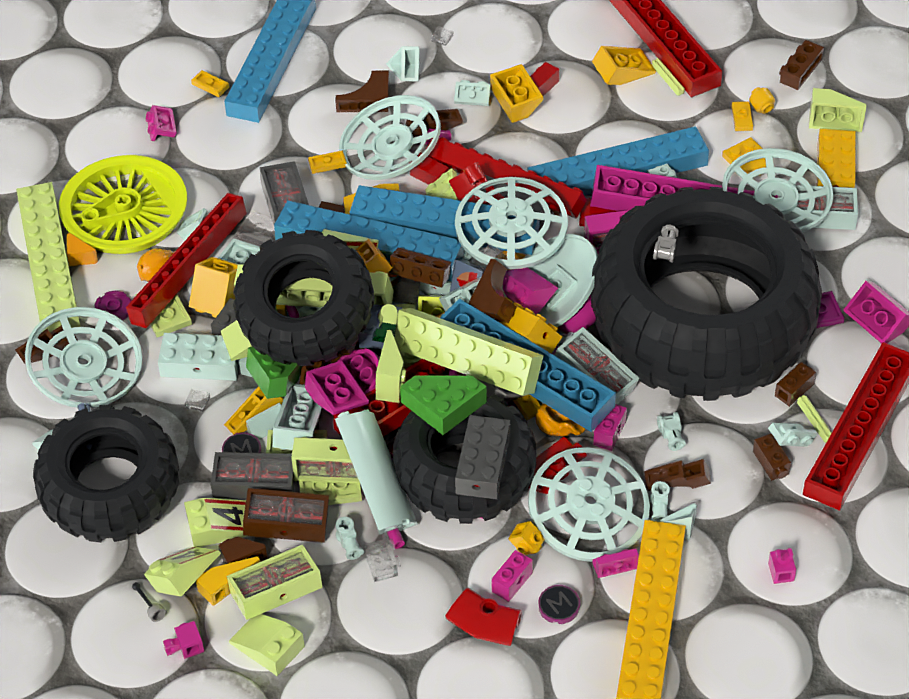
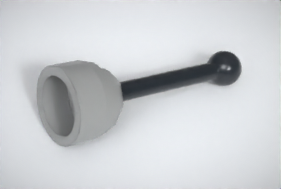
(153, 608)

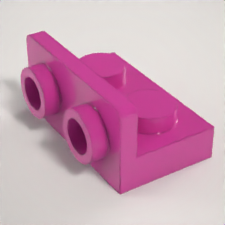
(160, 122)
(616, 563)

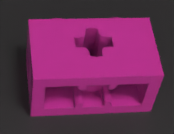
(610, 428)
(512, 575)

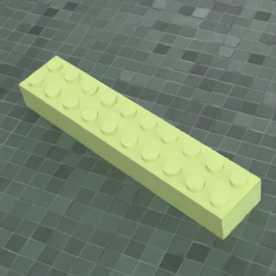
(46, 252)

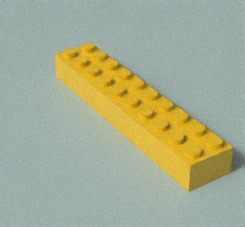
(651, 611)

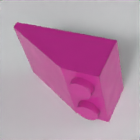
(334, 388)

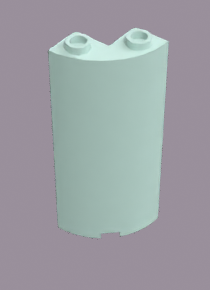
(375, 471)

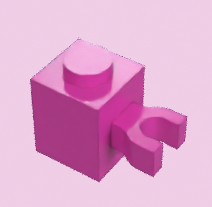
(782, 566)
(186, 640)

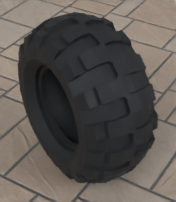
(312, 336)
(432, 483)
(115, 510)

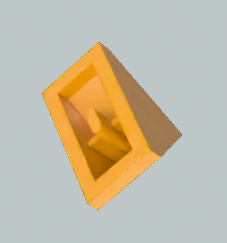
(79, 252)

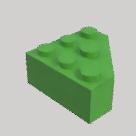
(272, 376)
(443, 399)

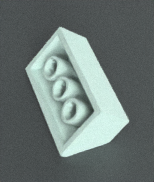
(296, 418)

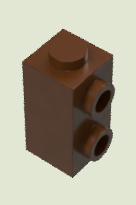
(795, 384)
(771, 457)

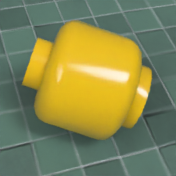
(762, 100)

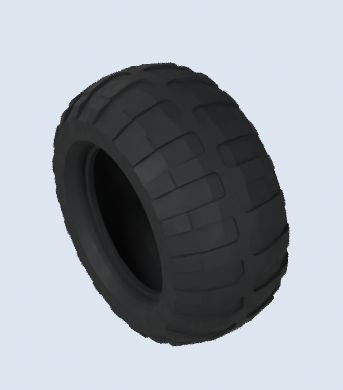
(702, 351)

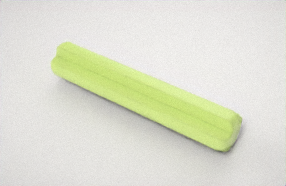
(668, 77)
(814, 417)

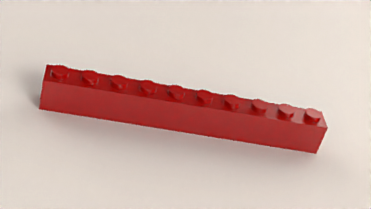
(459, 158)
(182, 263)

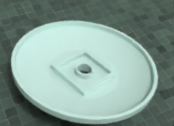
(572, 272)

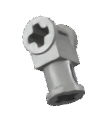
(666, 244)

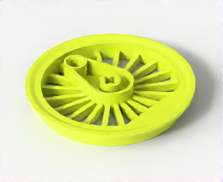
(123, 204)

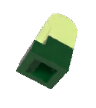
(388, 318)

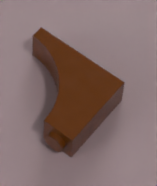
(372, 91)
(489, 294)

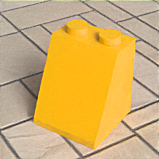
(212, 285)

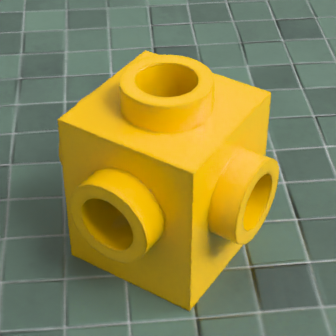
(526, 538)

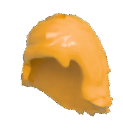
(151, 262)
(556, 424)

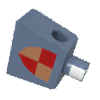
(464, 273)

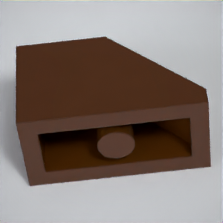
(241, 549)

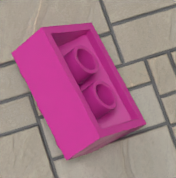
(527, 289)
(878, 312)

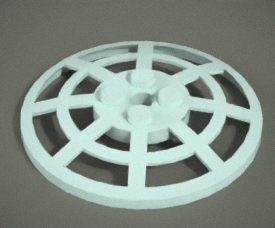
(395, 132)
(785, 189)
(511, 227)
(83, 350)
(583, 511)

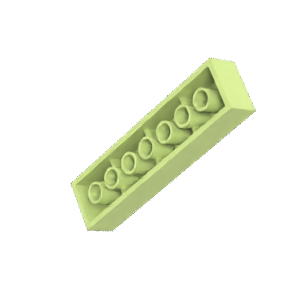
(316, 292)
(467, 351)

